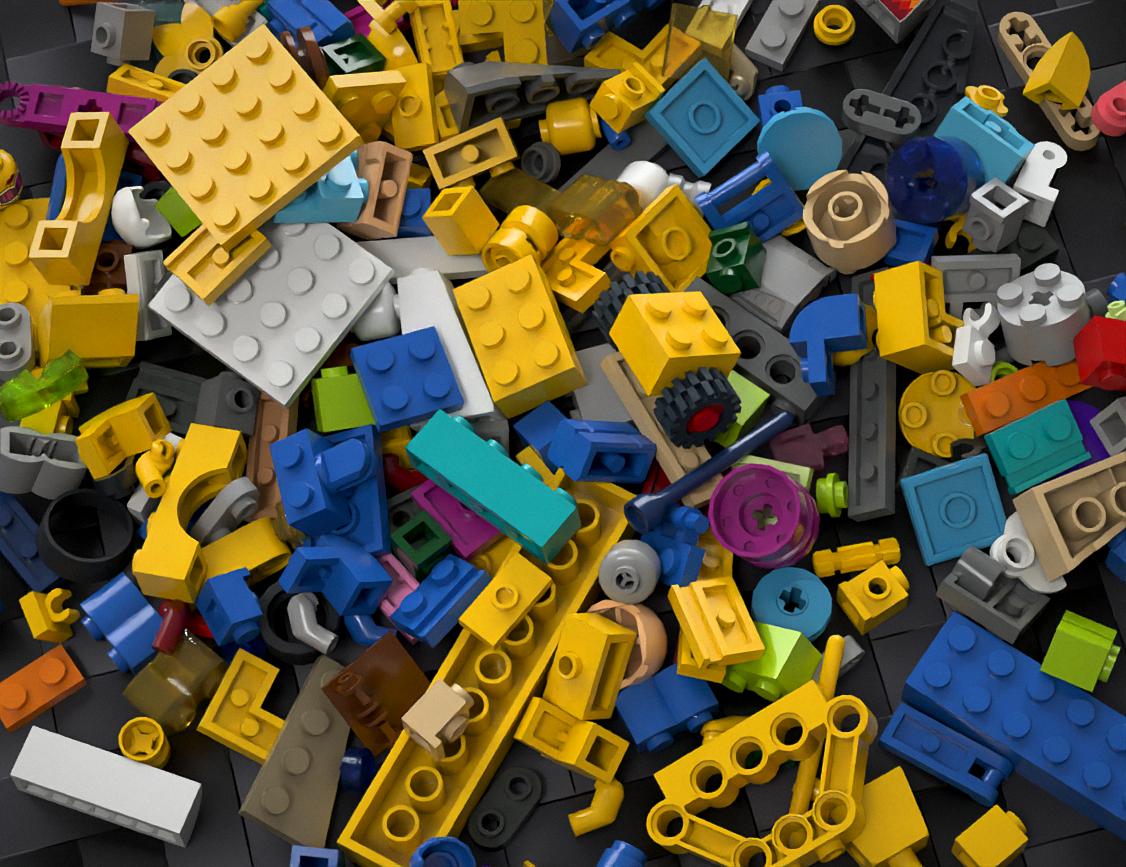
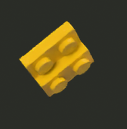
(665, 240)

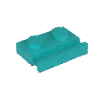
(1037, 446)

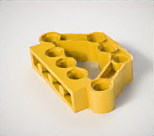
(726, 754)

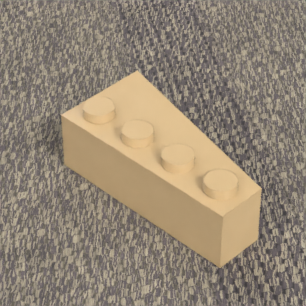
(1075, 514)

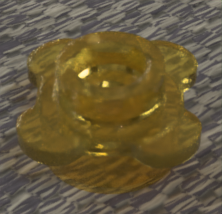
(284, 531)

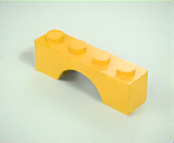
(93, 157)
(170, 559)

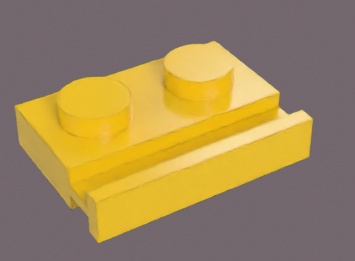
(207, 267)
(716, 622)

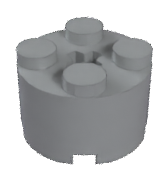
(1042, 315)

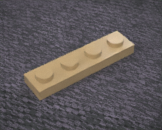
(673, 460)

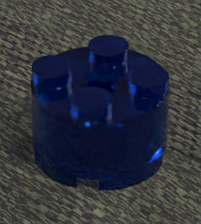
(912, 183)

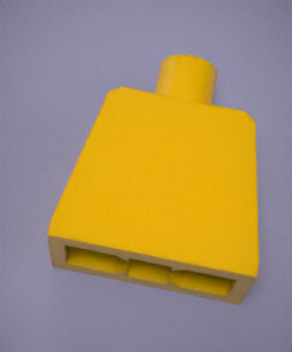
(892, 824)

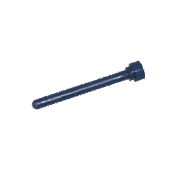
(646, 511)

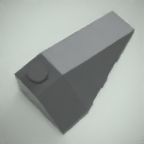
(515, 89)

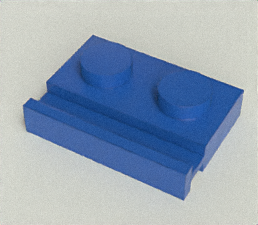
(440, 600)

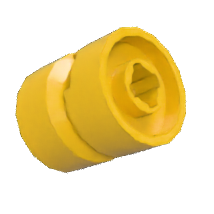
(520, 234)

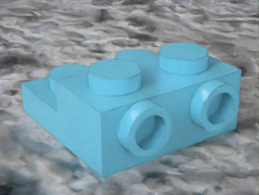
(331, 198)

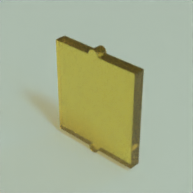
(698, 35)

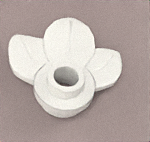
(1026, 563)

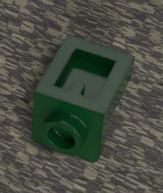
(353, 56)

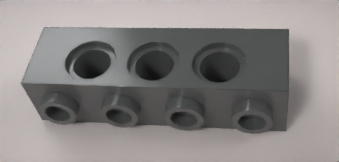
(773, 356)

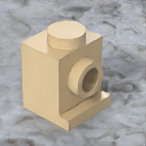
(438, 717)

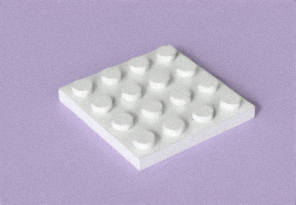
(284, 309)

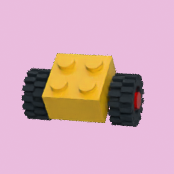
(674, 352)

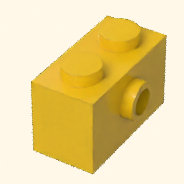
(589, 666)

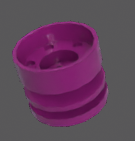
(744, 502)

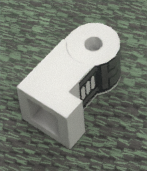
(1039, 179)

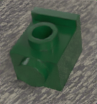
(735, 259)
(426, 551)

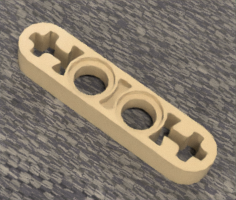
(1037, 46)

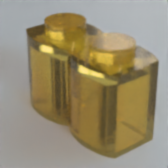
(595, 209)
(176, 683)

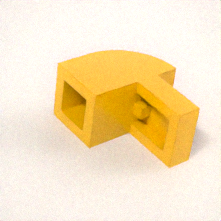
(121, 433)
(570, 741)

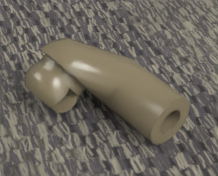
(744, 74)

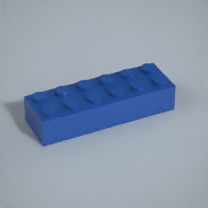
(1027, 716)

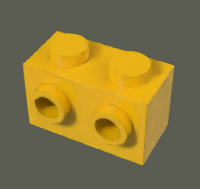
(472, 154)

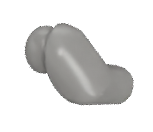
(304, 623)

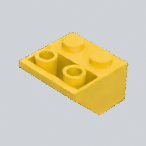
(94, 327)

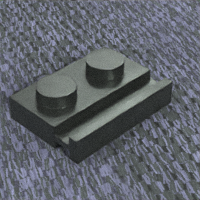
(175, 392)

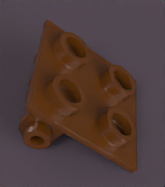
(377, 692)

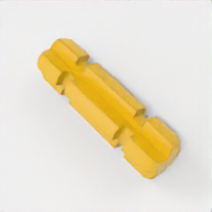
(856, 557)

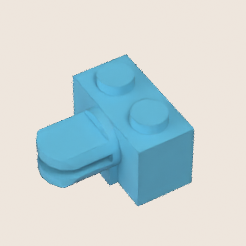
(993, 138)

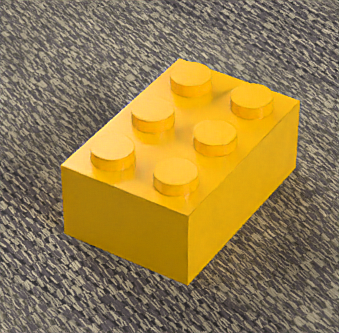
(519, 337)

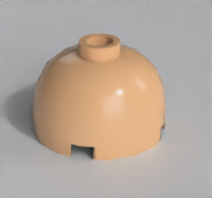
(650, 641)

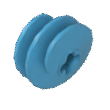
(795, 586)

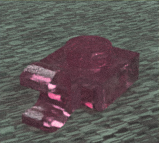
(806, 449)

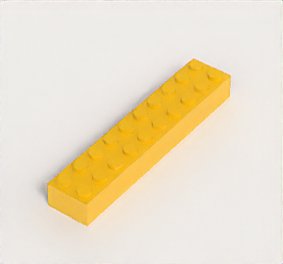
(428, 798)

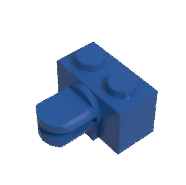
(319, 478)

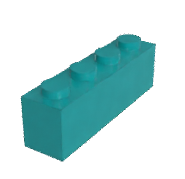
(494, 485)

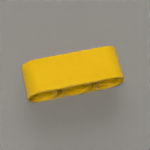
(249, 547)

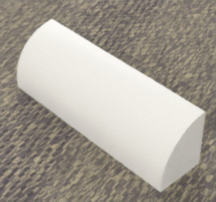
(108, 786)

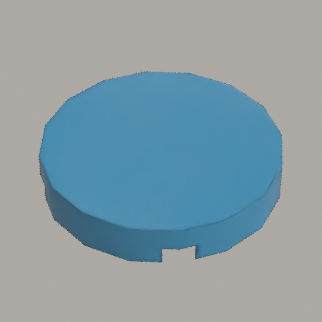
(802, 145)

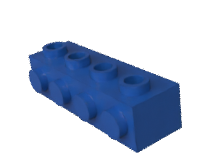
(587, 21)

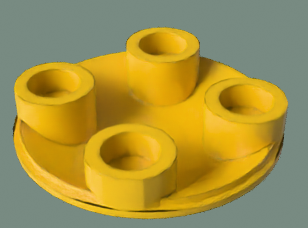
(933, 412)

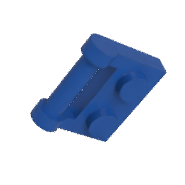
(766, 211)

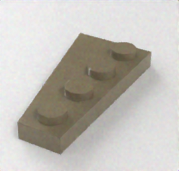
(302, 771)

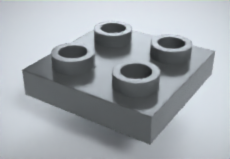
(988, 597)

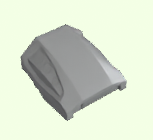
(786, 284)

